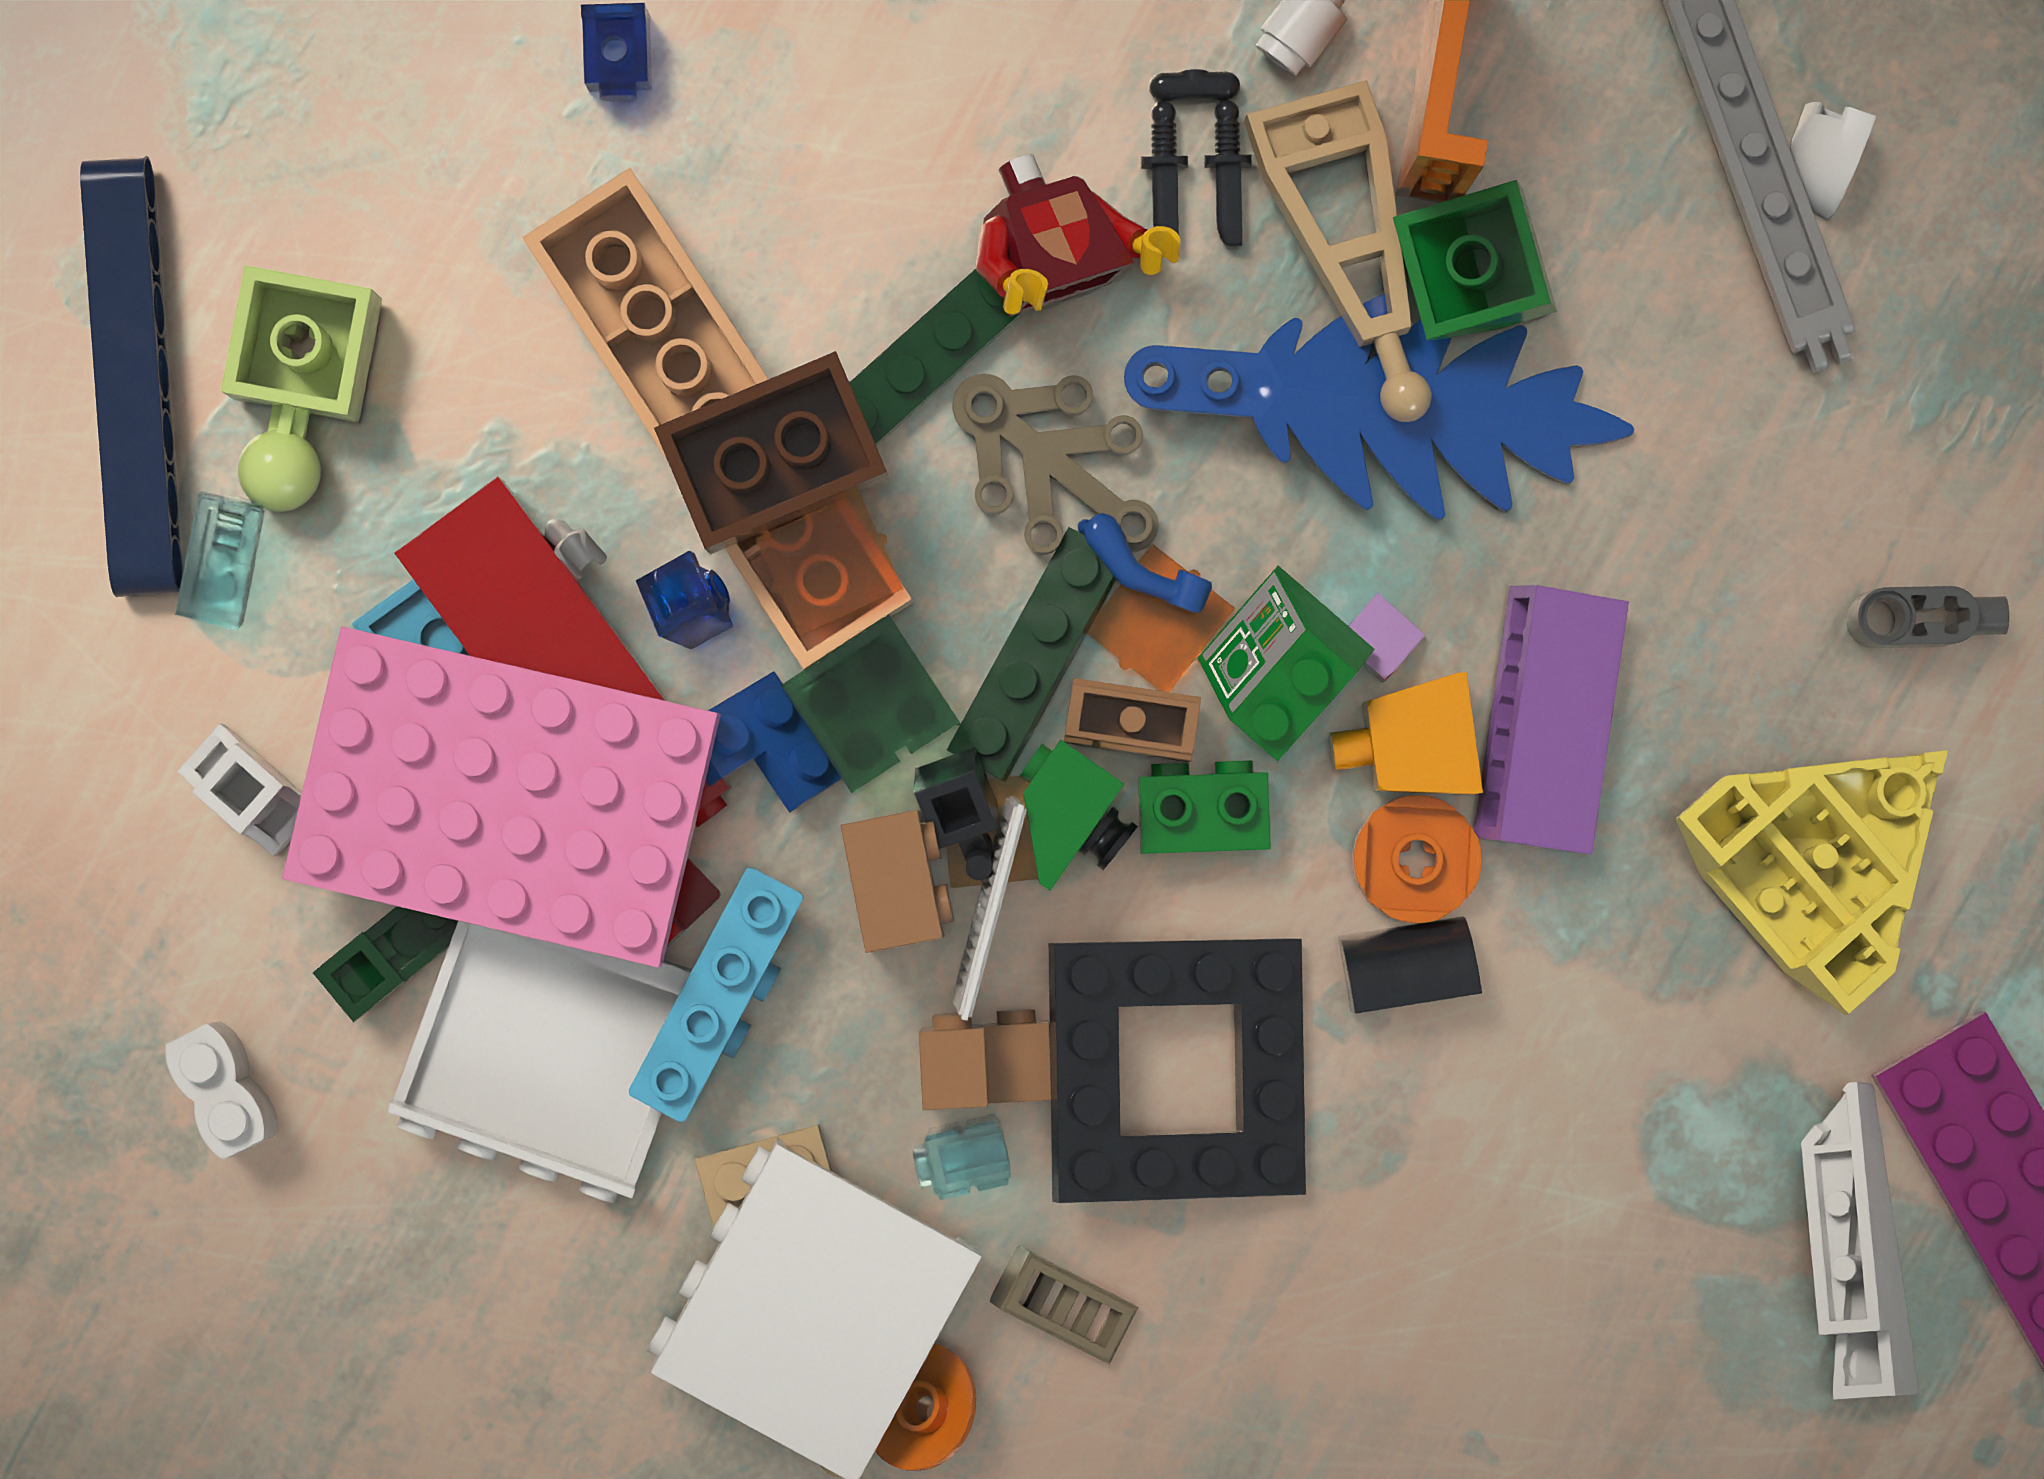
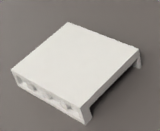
(537, 1057)
(812, 1310)

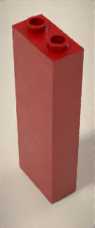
(520, 605)

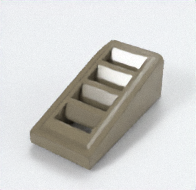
(1015, 1280)

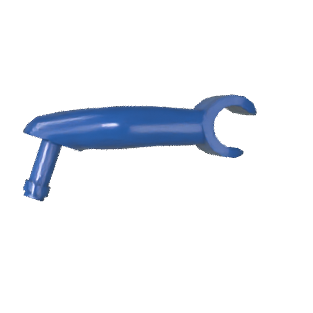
(1111, 546)

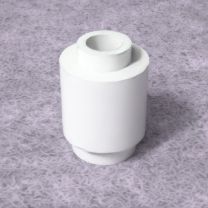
(1300, 32)

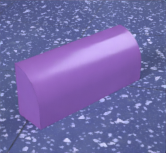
(1551, 718)

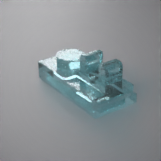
(220, 560)

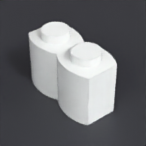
(214, 1073)

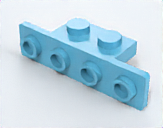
(716, 994)

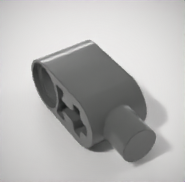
(1973, 615)

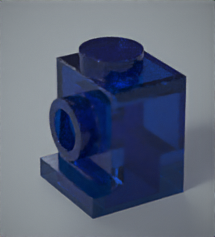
(616, 22)
(694, 597)

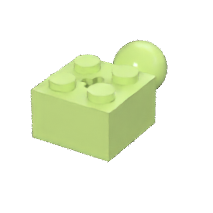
(330, 381)

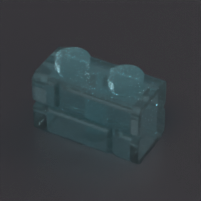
(963, 1157)

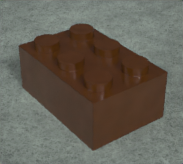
(771, 453)

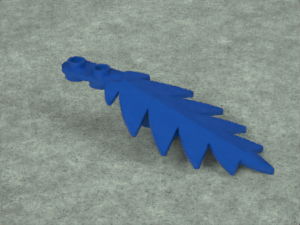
(1334, 396)

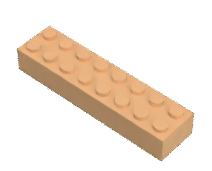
(668, 350)

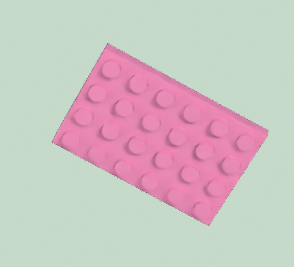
(501, 796)

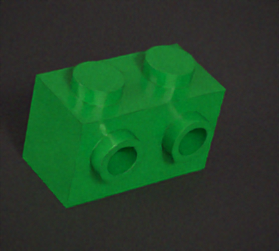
(1204, 810)

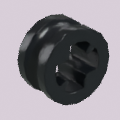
(1108, 838)

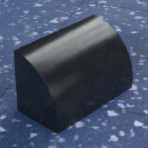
(1409, 965)

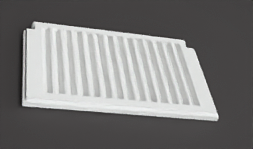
(988, 907)

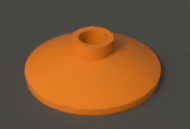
(925, 1443)

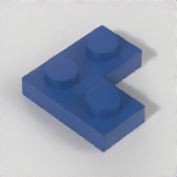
(767, 728)

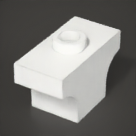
(243, 789)

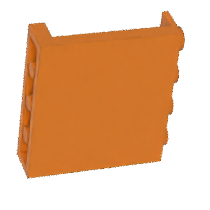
(1435, 162)

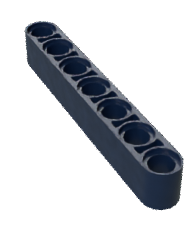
(131, 376)

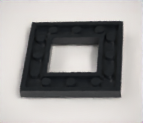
(1269, 1141)

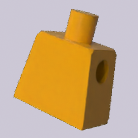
(1416, 740)

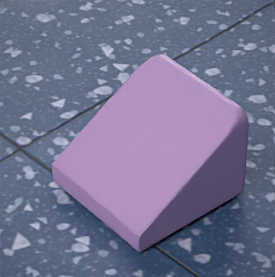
(1388, 634)

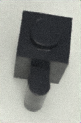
(961, 805)

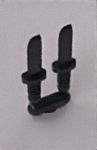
(1187, 86)

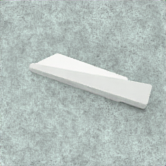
(1857, 1251)

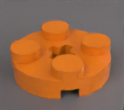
(1441, 885)

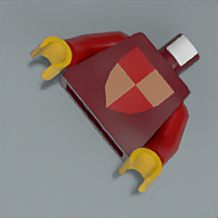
(1060, 240)

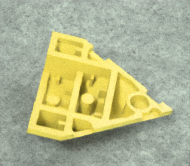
(1820, 863)

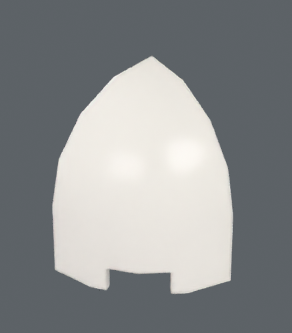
(1828, 152)

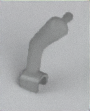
(572, 547)

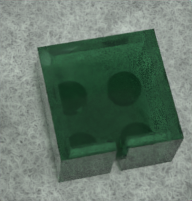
(870, 704)

